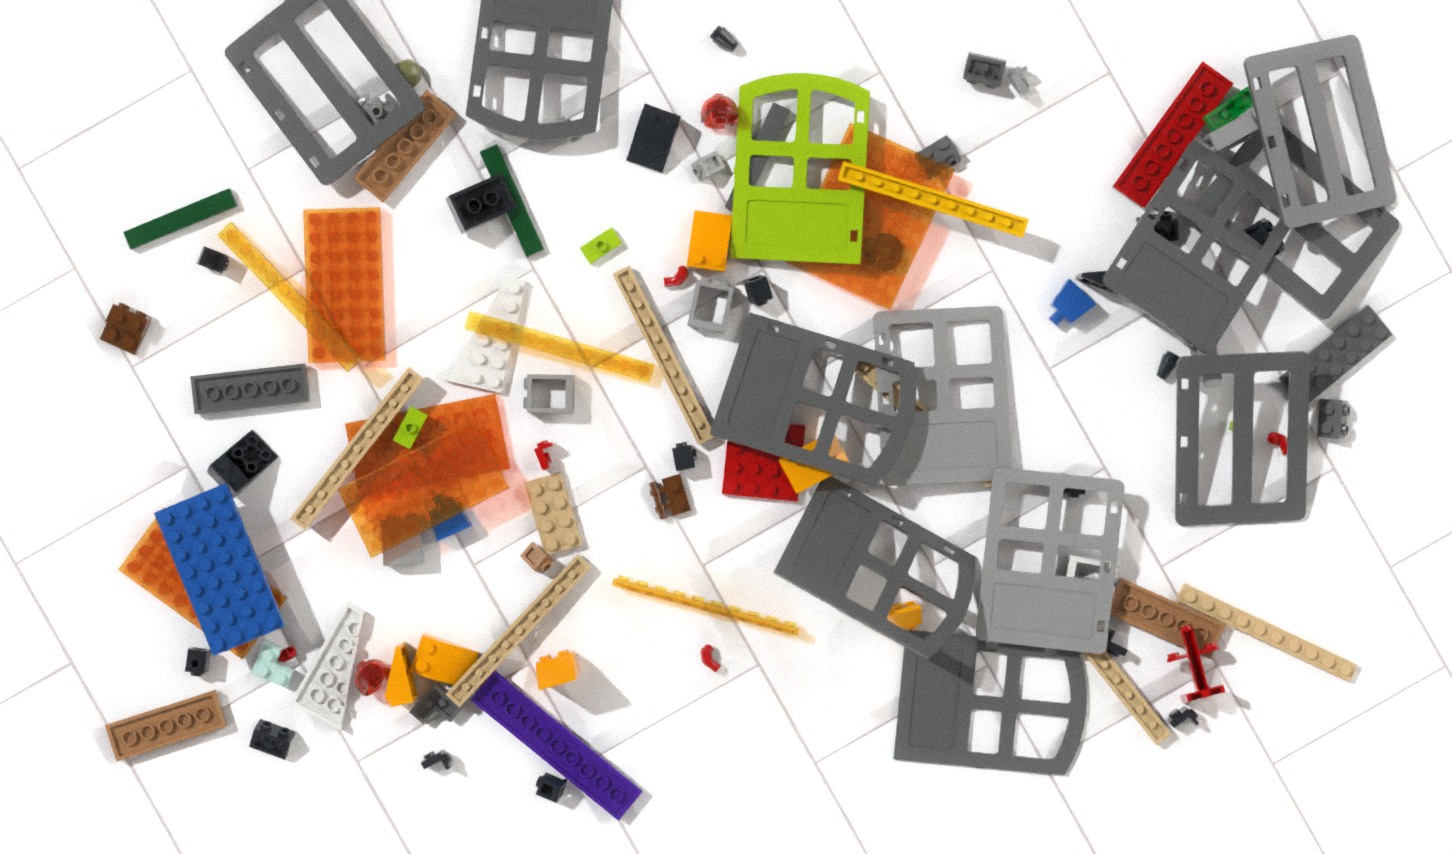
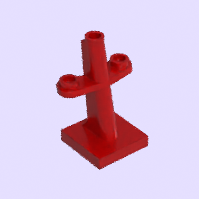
(1196, 668)

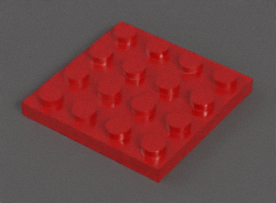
(759, 473)

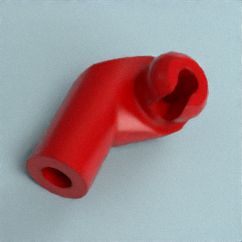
(679, 278)

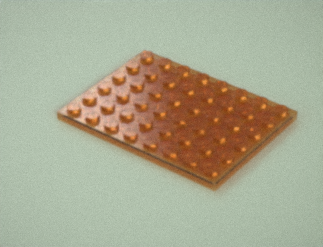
(890, 226)

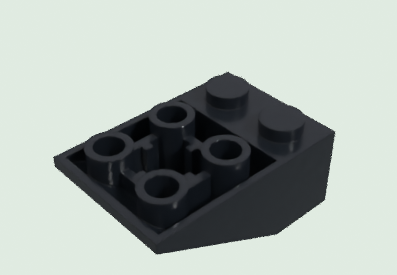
(242, 463)

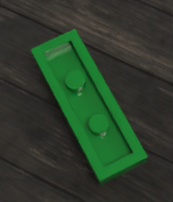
(1229, 110)

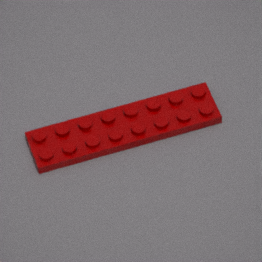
(1172, 135)

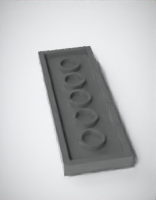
(1343, 350)
(250, 388)

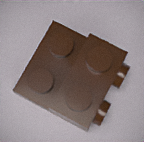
(125, 328)

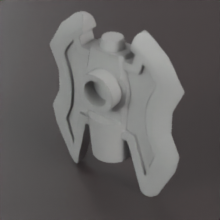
(376, 109)

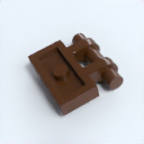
(675, 494)

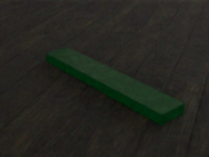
(519, 217)
(180, 219)

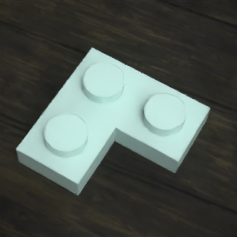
(268, 667)

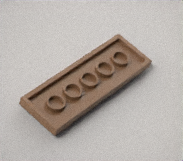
(404, 149)
(1162, 615)
(166, 725)

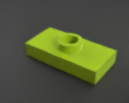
(600, 245)
(410, 427)

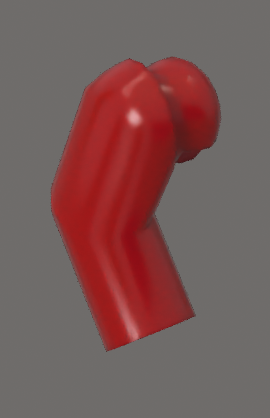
(1278, 439)
(287, 654)
(707, 660)

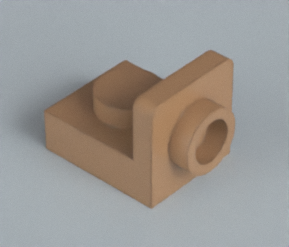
(537, 558)

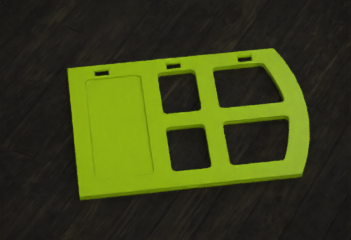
(798, 220)

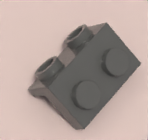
(984, 70)
(943, 152)
(1333, 418)

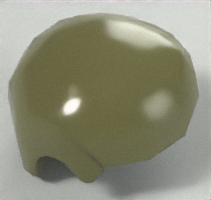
(410, 70)

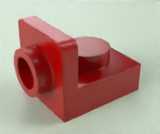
(543, 458)

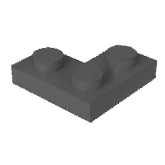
(435, 700)

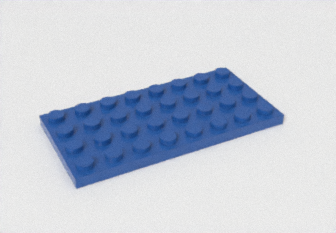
(219, 569)

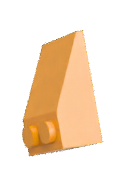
(709, 241)
(805, 476)
(906, 615)
(442, 659)
(557, 669)
(401, 682)

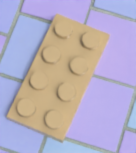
(553, 513)

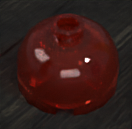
(719, 111)
(370, 676)

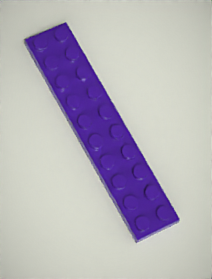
(556, 745)

